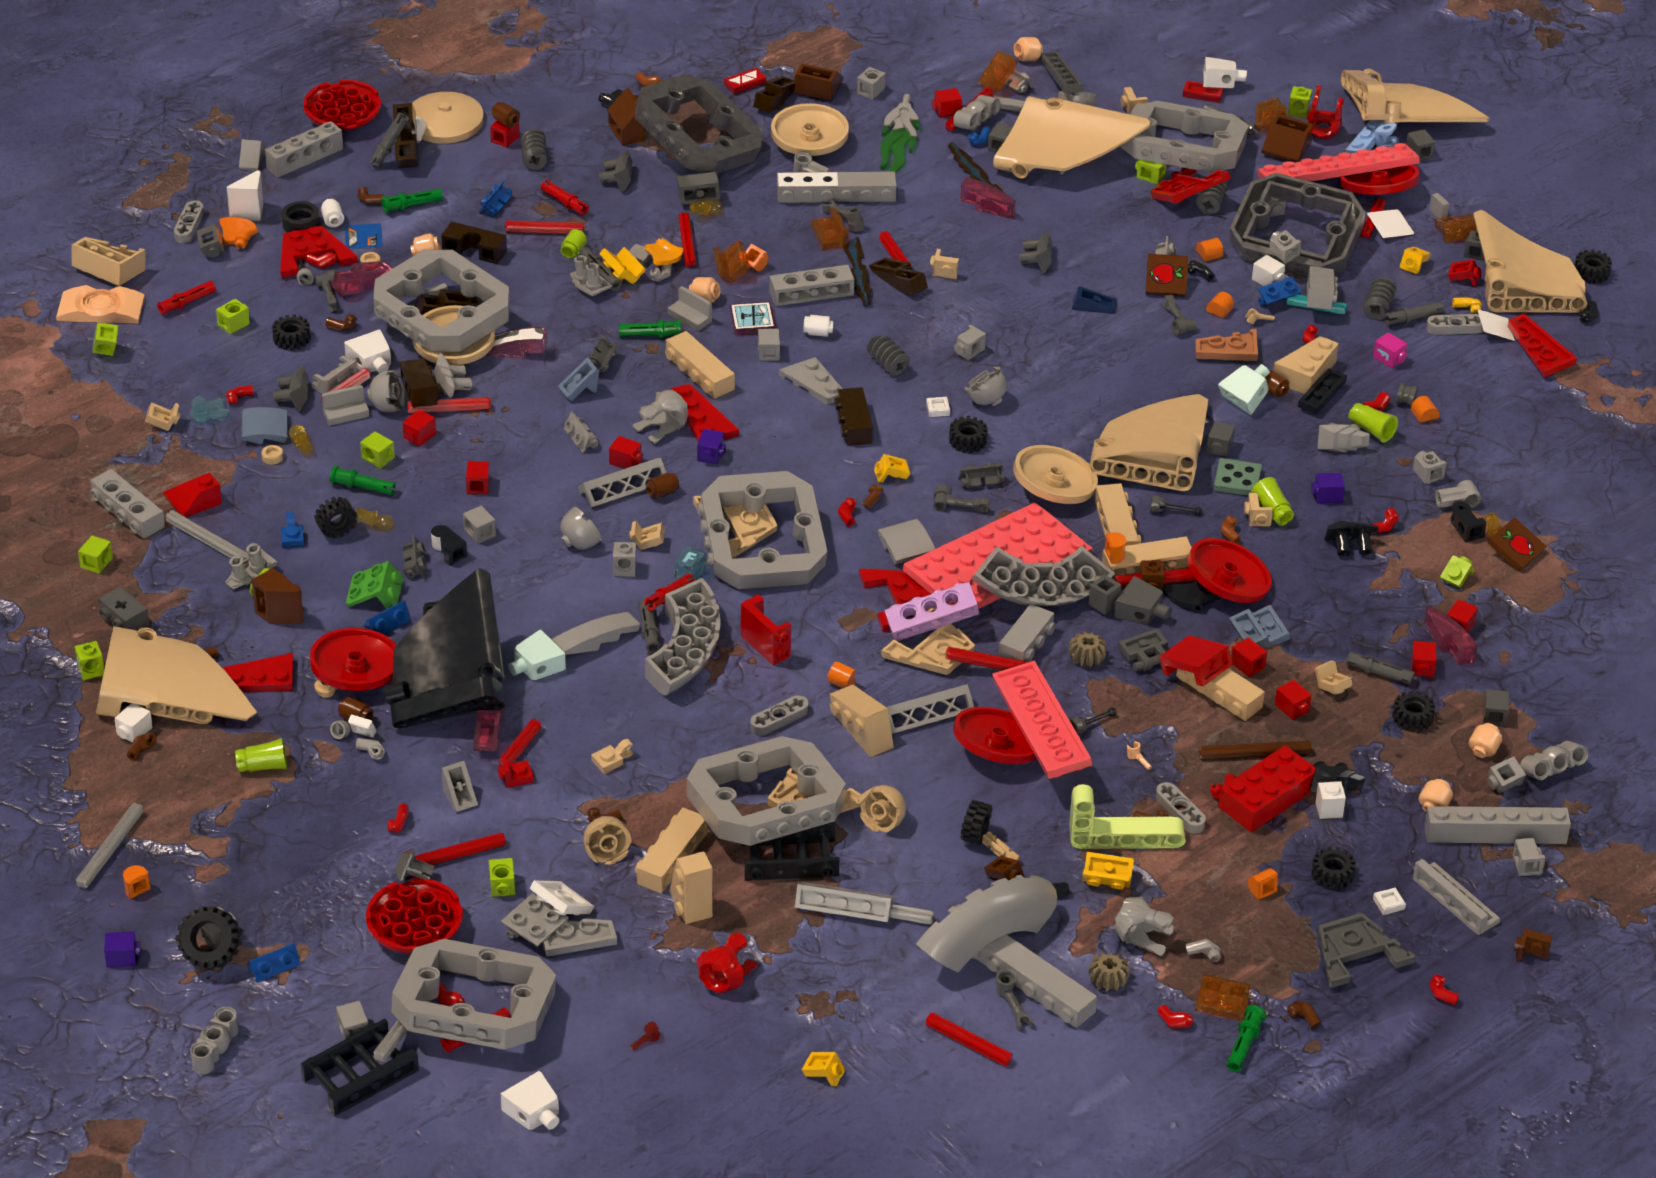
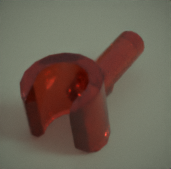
(652, 1034)

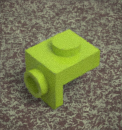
(1457, 571)

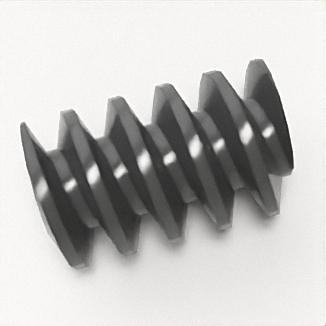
(534, 149)
(1211, 198)
(1379, 298)
(888, 354)

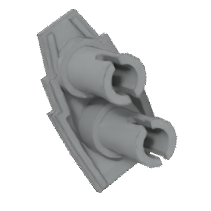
(588, 278)
(450, 376)
(1341, 437)
(245, 570)

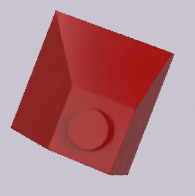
(195, 495)

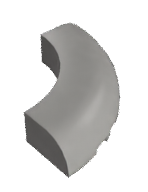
(1040, 582)
(693, 641)
(988, 915)

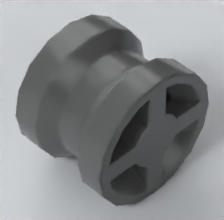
(1406, 394)

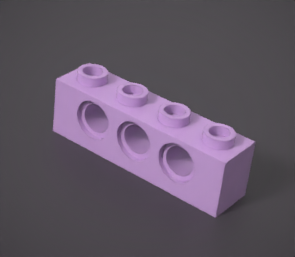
(926, 621)

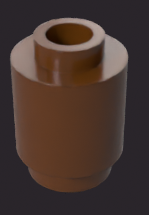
(505, 114)
(1277, 385)
(662, 485)
(354, 707)

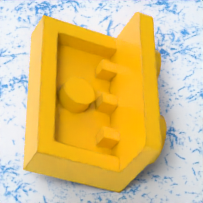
(624, 264)
(1108, 870)

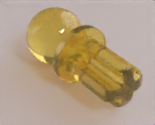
(706, 207)
(300, 438)
(383, 522)
(1493, 524)

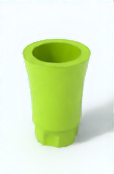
(1373, 421)
(1271, 496)
(262, 757)

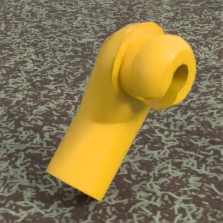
(1465, 302)

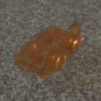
(998, 71)
(1267, 111)
(1456, 227)
(830, 231)
(731, 262)
(1223, 997)

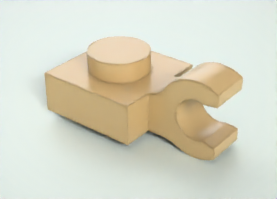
(610, 758)

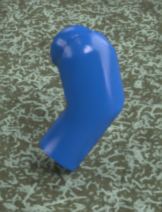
(976, 139)

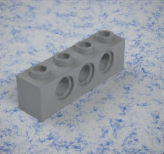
(304, 149)
(811, 285)
(127, 503)

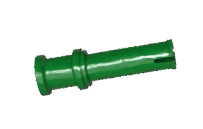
(403, 201)
(662, 329)
(353, 479)
(1248, 1031)

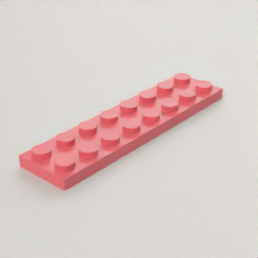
(1345, 163)
(1042, 720)

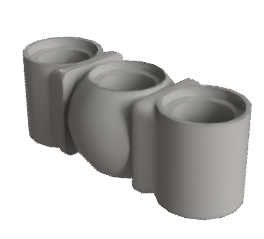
(976, 112)
(1554, 760)
(214, 1040)

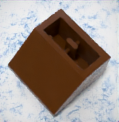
(817, 82)
(622, 119)
(1288, 138)
(277, 598)

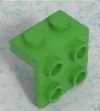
(379, 581)

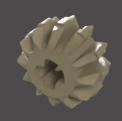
(1087, 649)
(1109, 971)

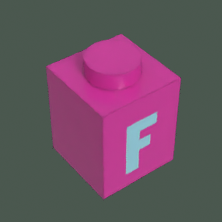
(1390, 350)

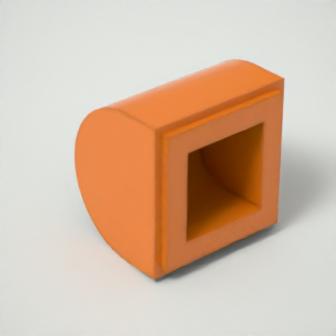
(1210, 249)
(757, 257)
(1220, 304)
(1424, 409)
(1115, 547)
(841, 675)
(136, 881)
(1263, 883)

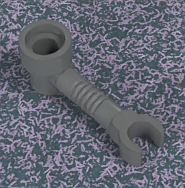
(853, 215)
(325, 281)
(1180, 324)
(943, 498)
(1005, 982)

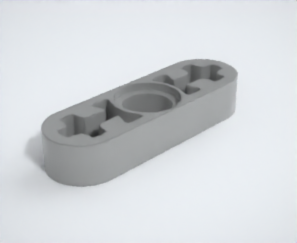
(187, 215)
(1443, 324)
(766, 722)
(1178, 798)

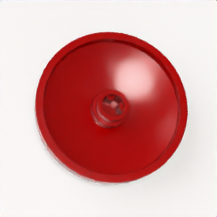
(1382, 181)
(1229, 570)
(353, 659)
(992, 735)

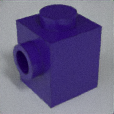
(711, 446)
(1328, 488)
(121, 949)

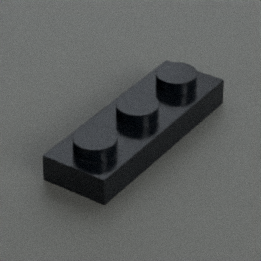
(1322, 391)

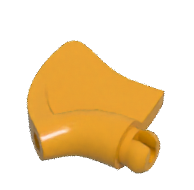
(664, 252)

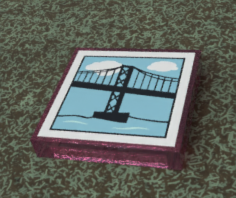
(751, 316)

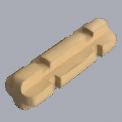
(998, 846)

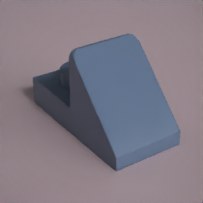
(583, 376)

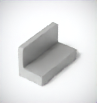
(691, 309)
(344, 405)

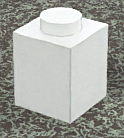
(1268, 271)
(133, 722)
(1330, 800)

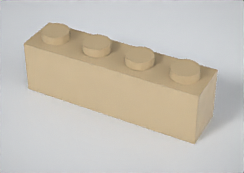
(700, 365)
(1115, 513)
(1170, 551)
(1229, 691)
(678, 840)

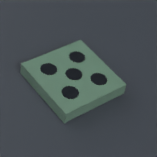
(1236, 476)

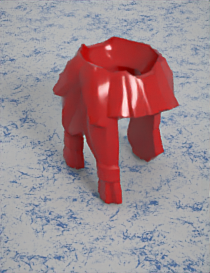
(1331, 118)
(720, 966)

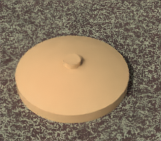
(449, 116)
(809, 129)
(443, 316)
(1055, 474)

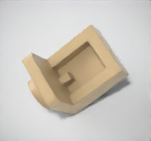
(1129, 100)
(944, 266)
(162, 416)
(1257, 515)
(647, 537)
(1330, 679)

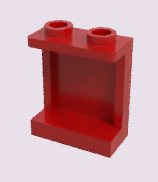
(762, 634)
(1197, 656)

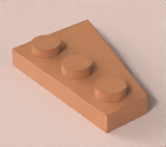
(1234, 347)

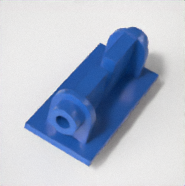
(498, 193)
(1278, 291)
(389, 619)
(274, 962)

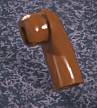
(645, 81)
(1228, 528)

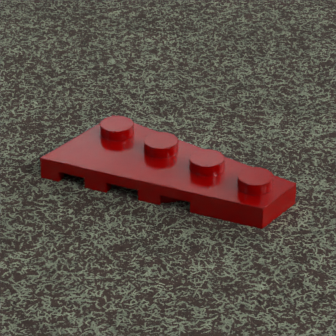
(1540, 346)
(703, 414)
(263, 674)

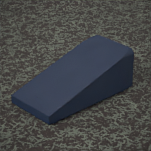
(1093, 301)

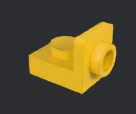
(1413, 259)
(891, 466)
(824, 1065)

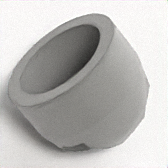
(339, 727)

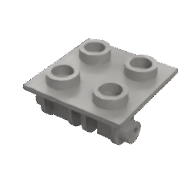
(533, 920)

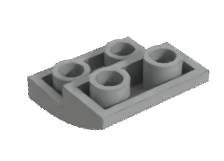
(906, 541)

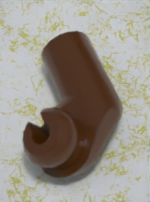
(368, 198)
(140, 744)
(594, 813)

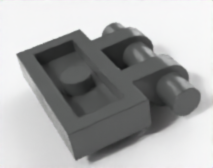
(1143, 645)

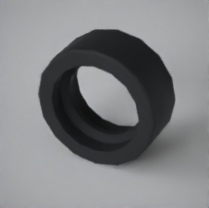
(297, 209)

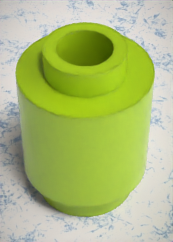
(573, 243)

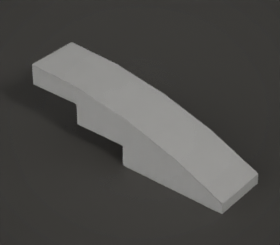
(591, 634)

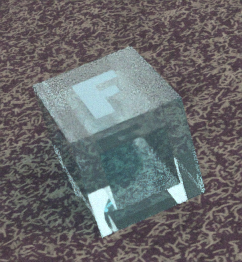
(690, 561)

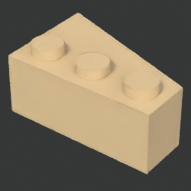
(107, 261)
(1307, 363)
(863, 719)
(692, 887)

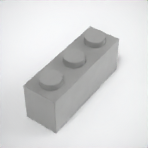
(1321, 288)
(1027, 634)

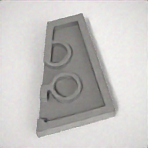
(814, 378)
(580, 936)

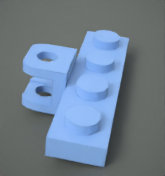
(1374, 133)

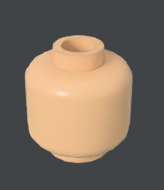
(1028, 49)
(425, 242)
(706, 288)
(1486, 740)
(1435, 793)

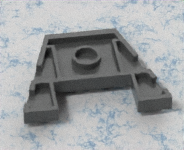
(1353, 939)

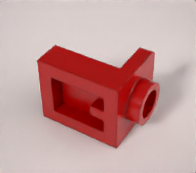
(1464, 270)
(515, 773)

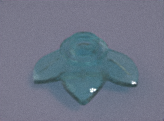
(204, 410)

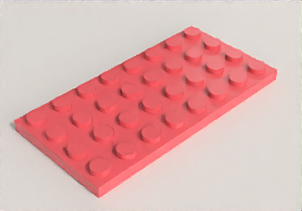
(1025, 534)

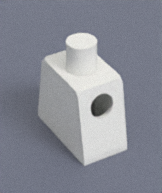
(1221, 73)
(369, 352)
(532, 1102)

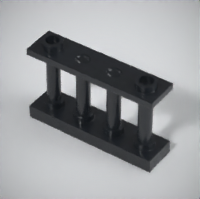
(795, 868)
(362, 1086)

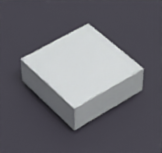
(938, 406)
(362, 726)
(1389, 901)

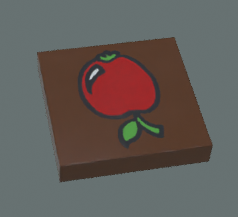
(1166, 275)
(1516, 544)

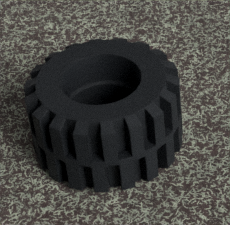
(190, 928)

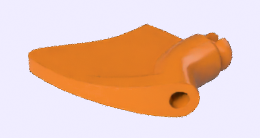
(237, 231)

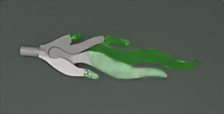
(903, 118)

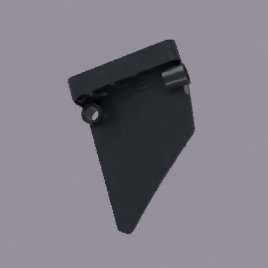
(448, 658)

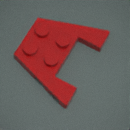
(1184, 186)
(311, 241)
(899, 584)

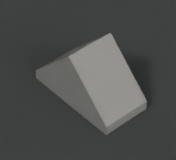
(251, 155)
(458, 786)

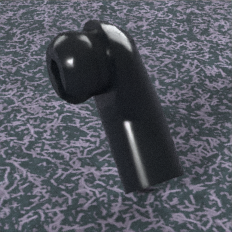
(1201, 268)
(1590, 313)

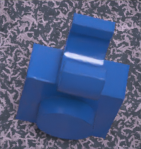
(291, 535)

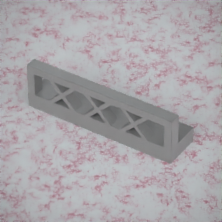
(619, 476)
(930, 700)
(1454, 897)
(844, 901)

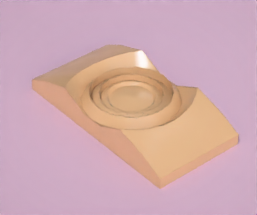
(101, 305)

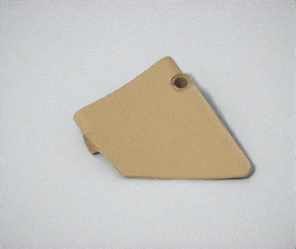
(1404, 101)
(1063, 135)
(1526, 272)

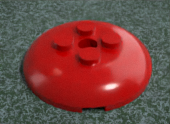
(346, 104)
(413, 914)

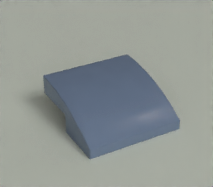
(264, 423)
(1261, 626)

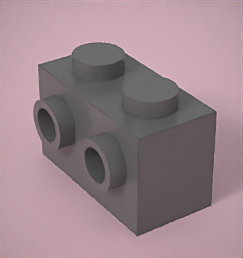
(698, 188)

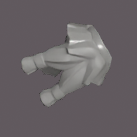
(667, 411)
(1137, 919)

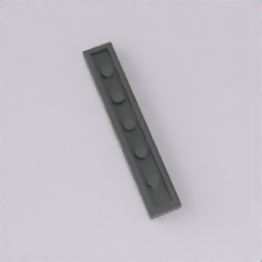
(1061, 72)

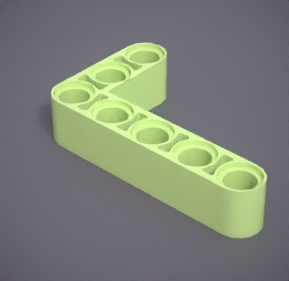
(1119, 832)

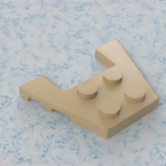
(746, 525)
(931, 651)
(787, 791)

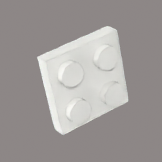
(561, 897)

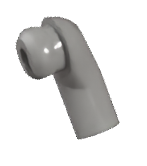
(659, 275)
(372, 746)
(1205, 946)

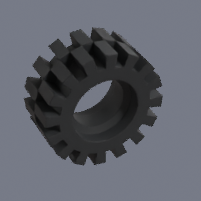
(1593, 266)
(282, 332)
(971, 442)
(330, 510)
(1413, 720)
(976, 822)
(1336, 859)

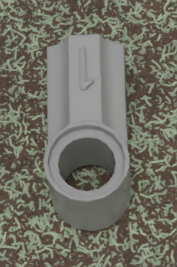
(804, 163)
(1464, 492)

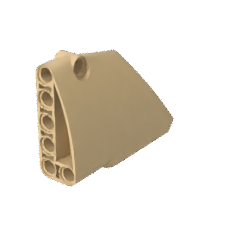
(1154, 440)
(167, 678)

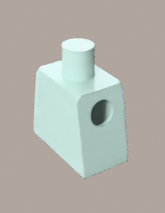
(1245, 387)
(537, 657)

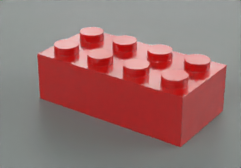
(1267, 788)

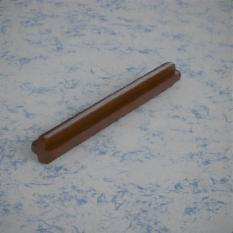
(1251, 749)

